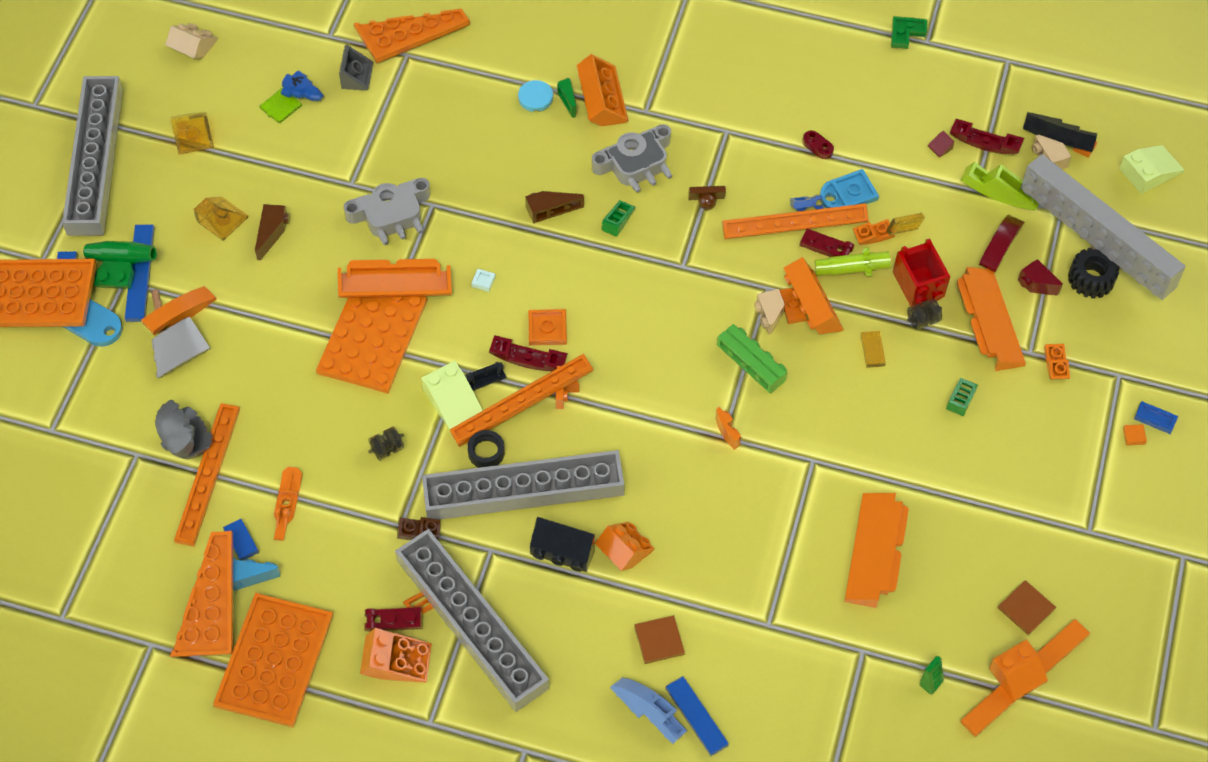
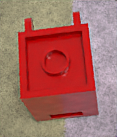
(921, 273)

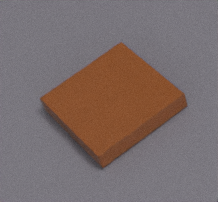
(1026, 607)
(659, 639)

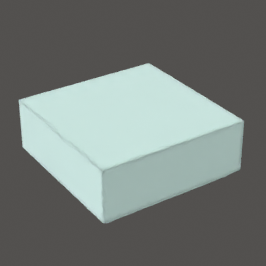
(483, 280)

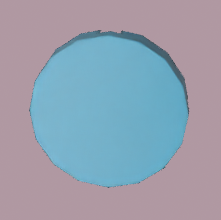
(535, 95)

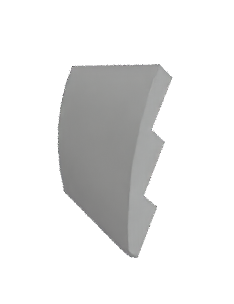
(177, 346)

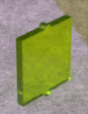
(280, 107)

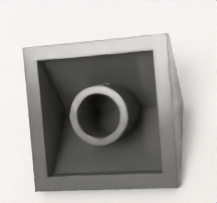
(355, 70)

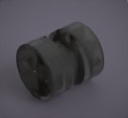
(923, 314)
(387, 442)

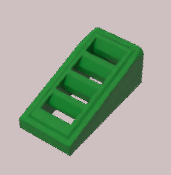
(566, 94)
(609, 223)
(959, 408)
(932, 676)

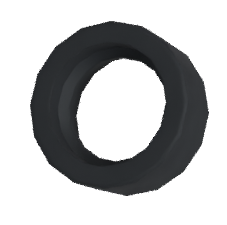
(482, 436)

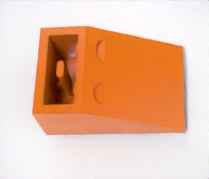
(395, 657)

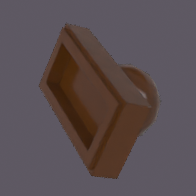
(707, 195)

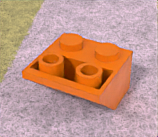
(624, 545)

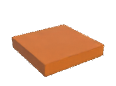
(547, 327)

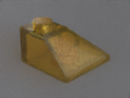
(191, 132)
(219, 216)

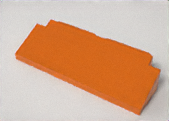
(385, 279)
(991, 319)
(874, 556)

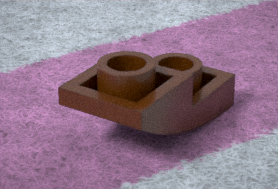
(412, 528)

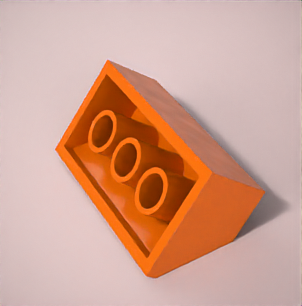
(601, 91)
(812, 296)

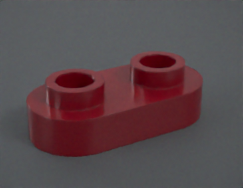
(815, 142)

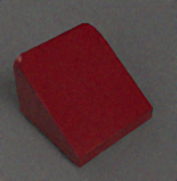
(941, 144)

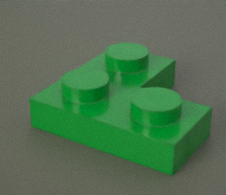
(904, 27)

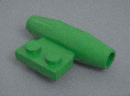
(117, 261)

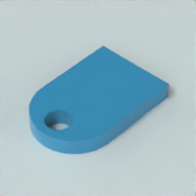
(849, 190)
(97, 323)

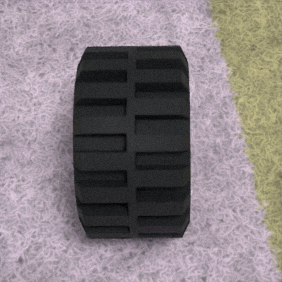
(1090, 284)

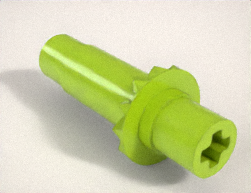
(853, 263)

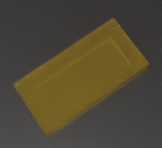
(905, 223)
(873, 349)

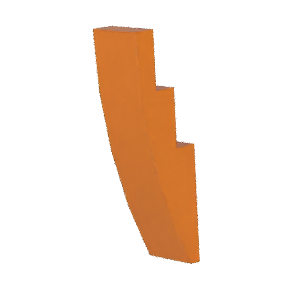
(178, 309)

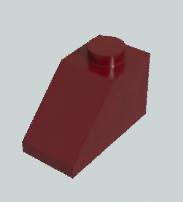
(1039, 279)

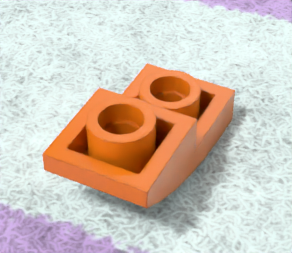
(872, 233)
(1056, 361)
(724, 424)

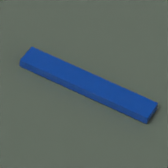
(138, 293)

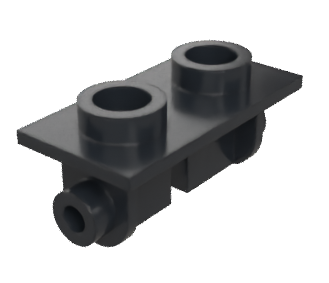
(486, 376)

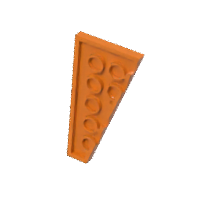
(407, 32)
(209, 611)

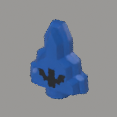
(300, 87)

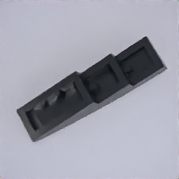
(1058, 131)

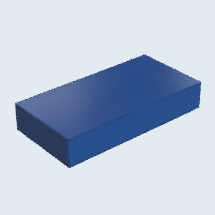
(1156, 417)
(242, 540)

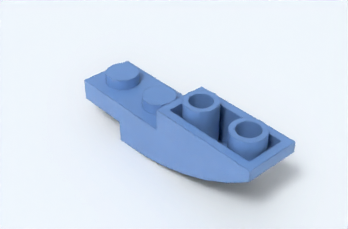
(645, 701)

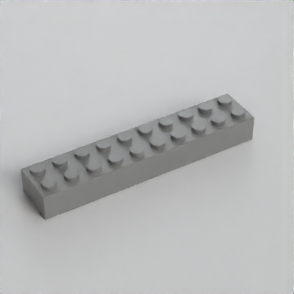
(93, 156)
(1102, 227)
(523, 485)
(472, 620)

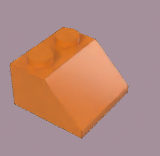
(1019, 670)

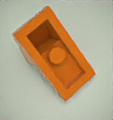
(562, 395)

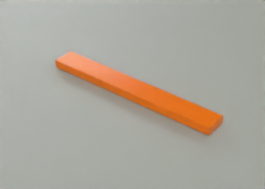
(795, 221)
(522, 399)
(207, 475)
(1050, 656)

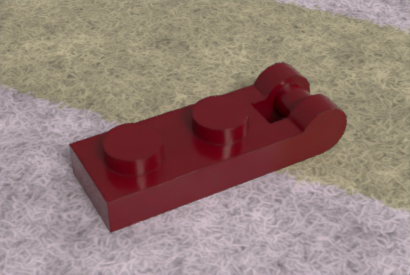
(825, 244)
(394, 619)

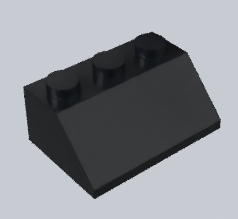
(562, 545)

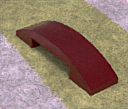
(984, 140)
(1001, 242)
(526, 356)

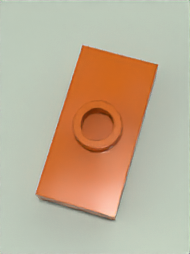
(791, 308)

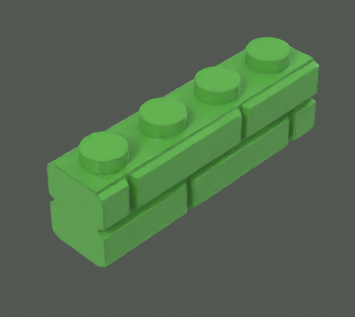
(752, 358)

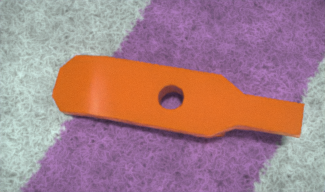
(289, 492)

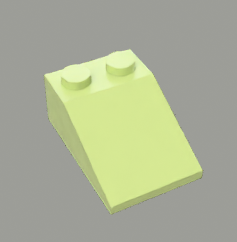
(1150, 167)
(451, 394)

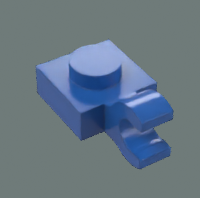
(802, 203)

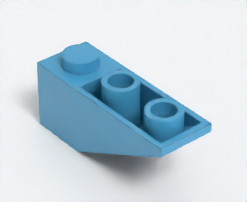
(250, 573)

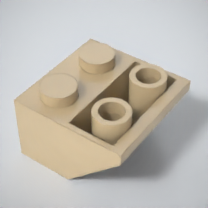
(190, 40)

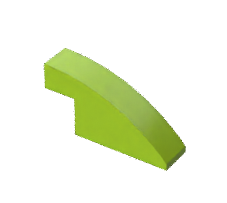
(999, 185)

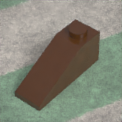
(552, 204)
(271, 227)

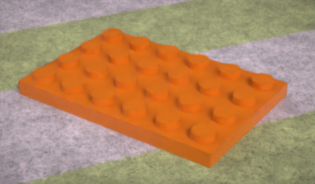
(45, 292)
(371, 340)
(273, 660)

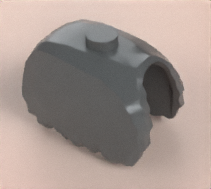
(182, 431)

